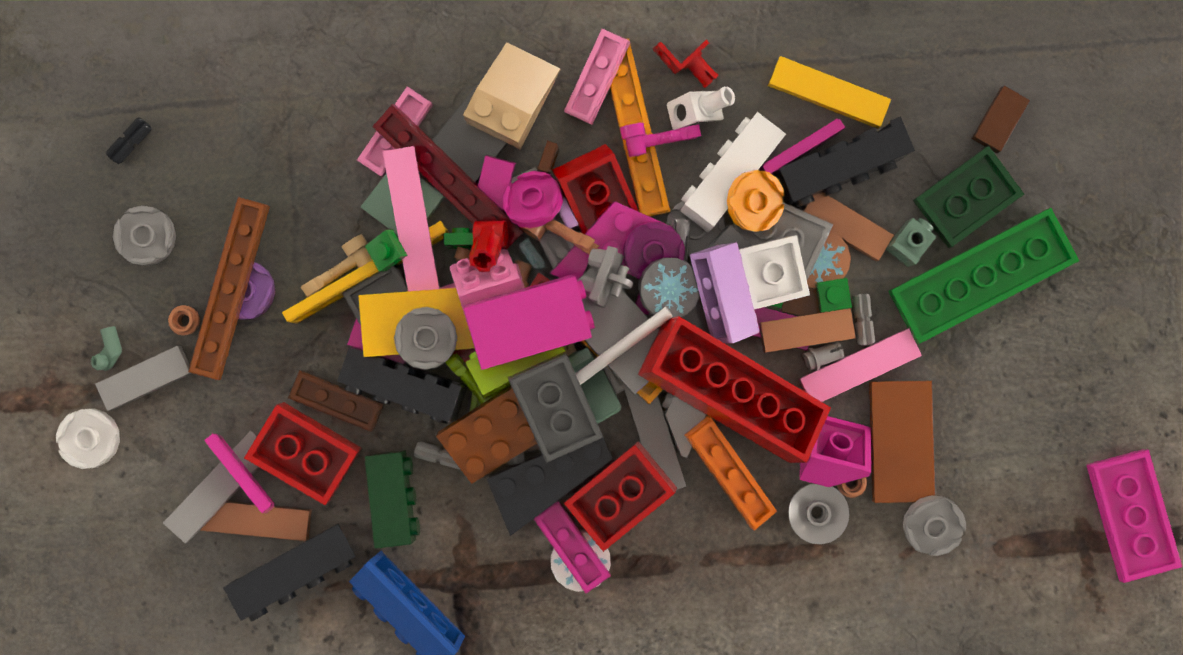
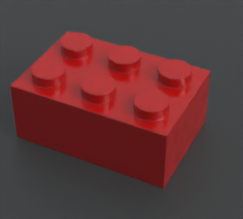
(303, 453)
(621, 496)

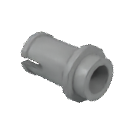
(817, 357)

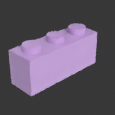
(725, 293)

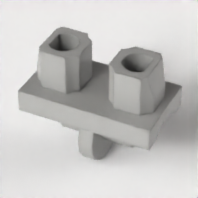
(610, 277)

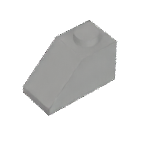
(681, 419)

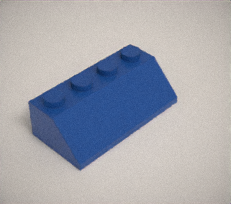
(405, 608)

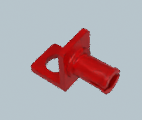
(693, 62)

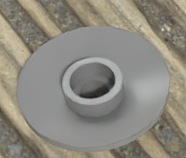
(833, 515)

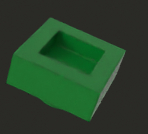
(459, 238)
(386, 250)
(833, 295)

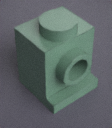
(902, 245)

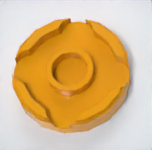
(755, 200)

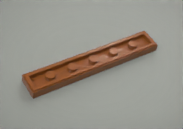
(229, 289)

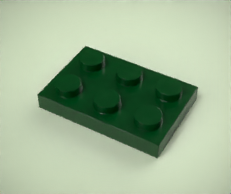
(968, 197)

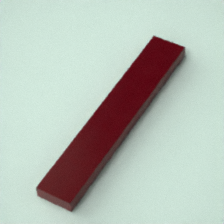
(442, 171)

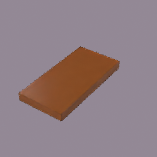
(901, 441)

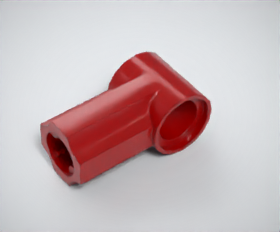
(487, 243)

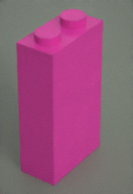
(528, 321)

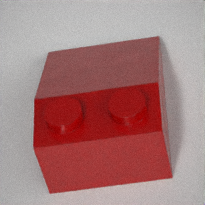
(592, 185)

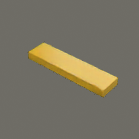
(829, 92)

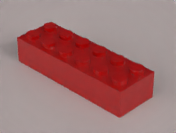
(734, 390)

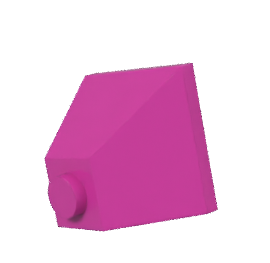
(839, 454)

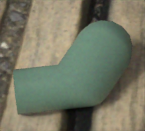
(110, 353)

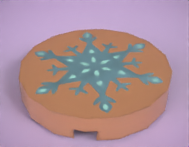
(832, 261)

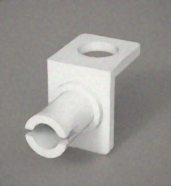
(700, 106)

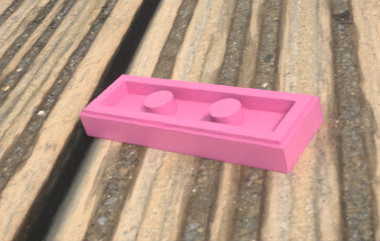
(597, 76)
(416, 109)

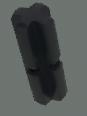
(124, 146)

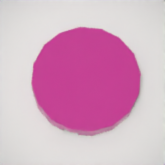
(532, 199)

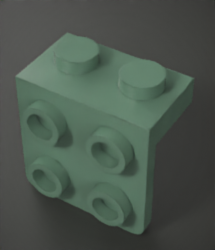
(597, 389)

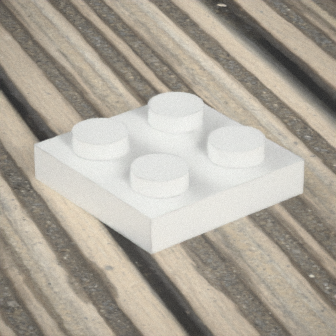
(774, 271)

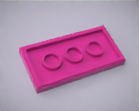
(1134, 515)

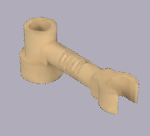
(357, 256)

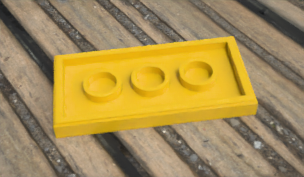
(384, 311)

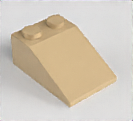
(511, 95)

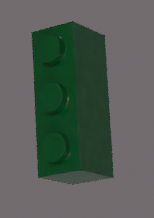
(391, 499)

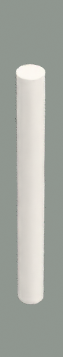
(623, 345)

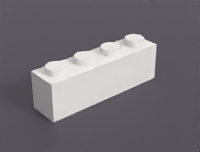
(747, 153)

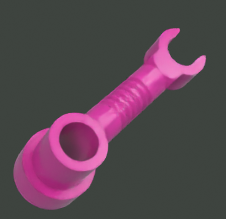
(638, 140)

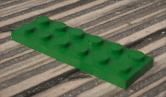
(983, 275)

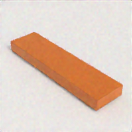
(730, 473)

